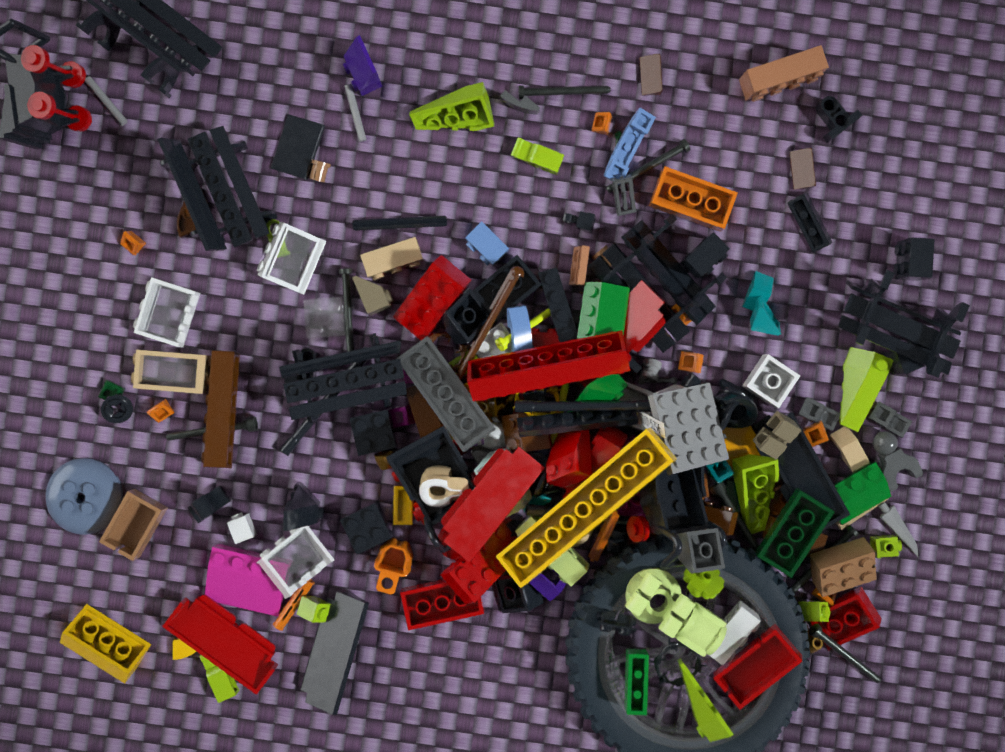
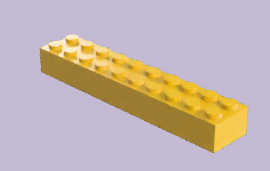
(586, 507)

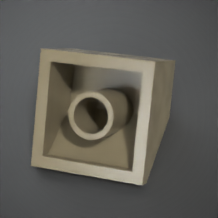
(373, 296)

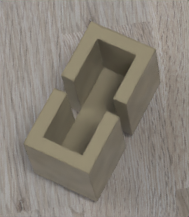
(775, 441)

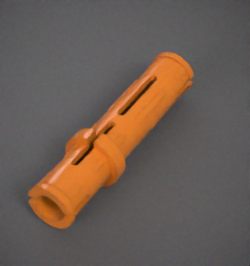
(281, 621)

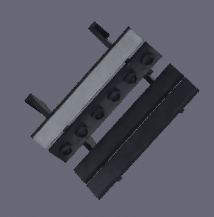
(166, 62)
(207, 160)
(666, 270)
(903, 326)
(343, 380)

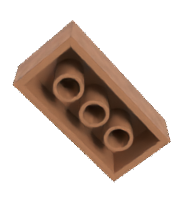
(783, 73)

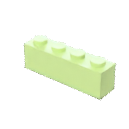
(569, 565)

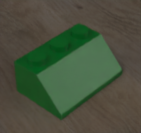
(602, 309)
(604, 389)
(863, 490)

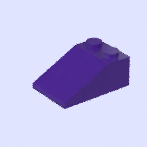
(361, 67)

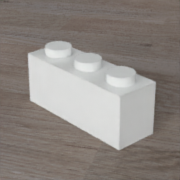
(739, 625)

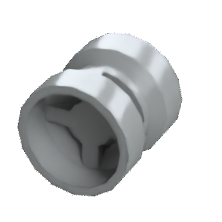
(650, 370)

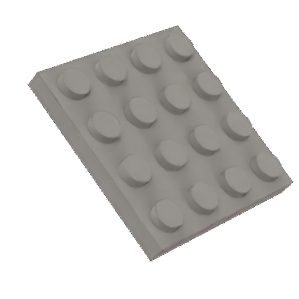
(690, 427)

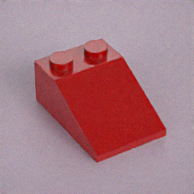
(569, 459)
(850, 617)

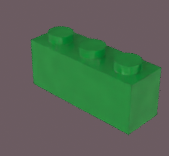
(636, 681)

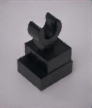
(584, 222)

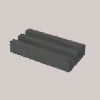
(622, 180)

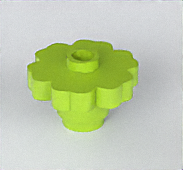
(704, 584)

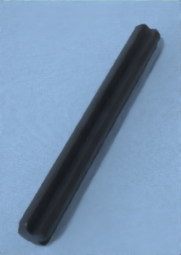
(399, 223)

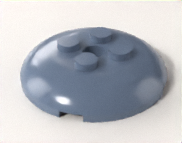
(101, 491)

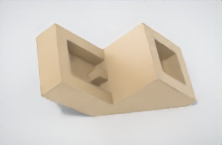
(850, 448)

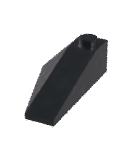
(301, 509)

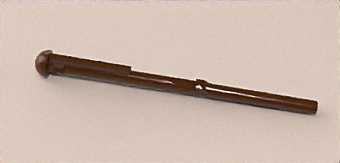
(496, 306)

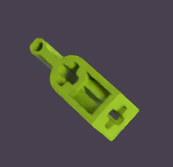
(537, 156)
(221, 683)

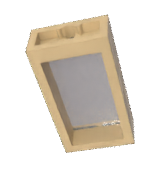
(170, 371)

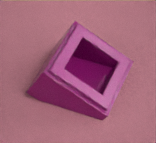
(402, 416)

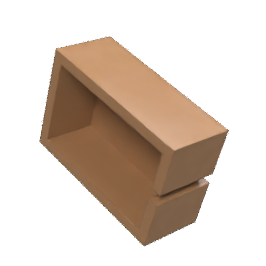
(133, 524)
(843, 566)

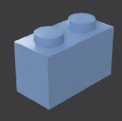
(487, 244)

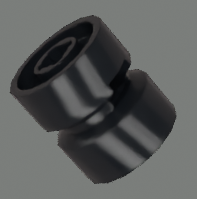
(618, 539)

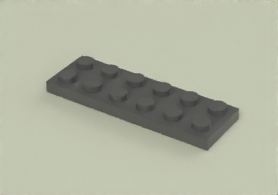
(446, 394)

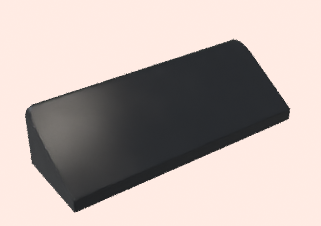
(809, 222)

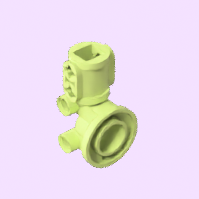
(678, 614)

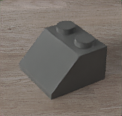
(701, 550)

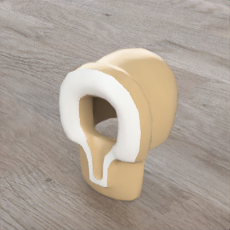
(439, 487)

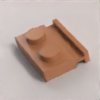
(579, 265)

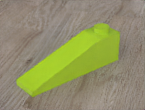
(463, 108)
(862, 381)
(754, 486)
(706, 715)

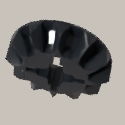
(120, 415)

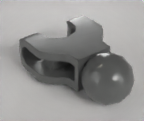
(893, 459)

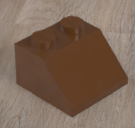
(528, 443)

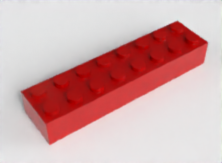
(547, 366)

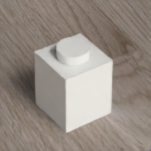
(241, 527)

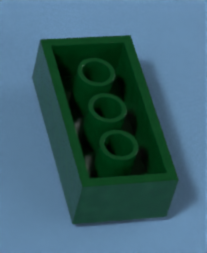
(794, 532)

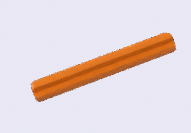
(603, 536)

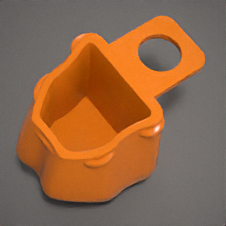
(393, 562)

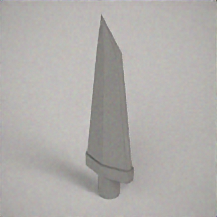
(895, 522)

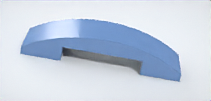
(628, 144)
(520, 328)

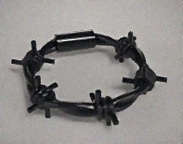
(679, 681)

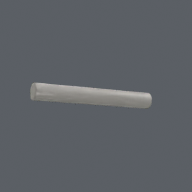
(106, 101)
(355, 112)

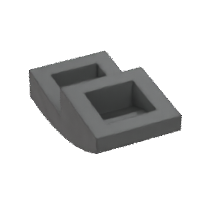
(524, 105)
(816, 411)
(890, 419)

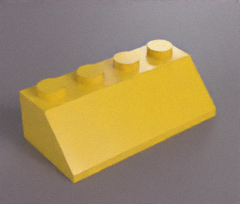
(105, 643)

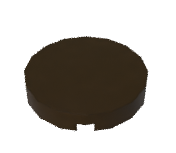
(500, 406)

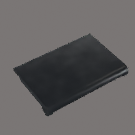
(297, 147)

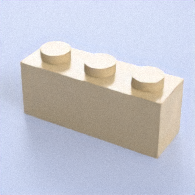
(392, 258)

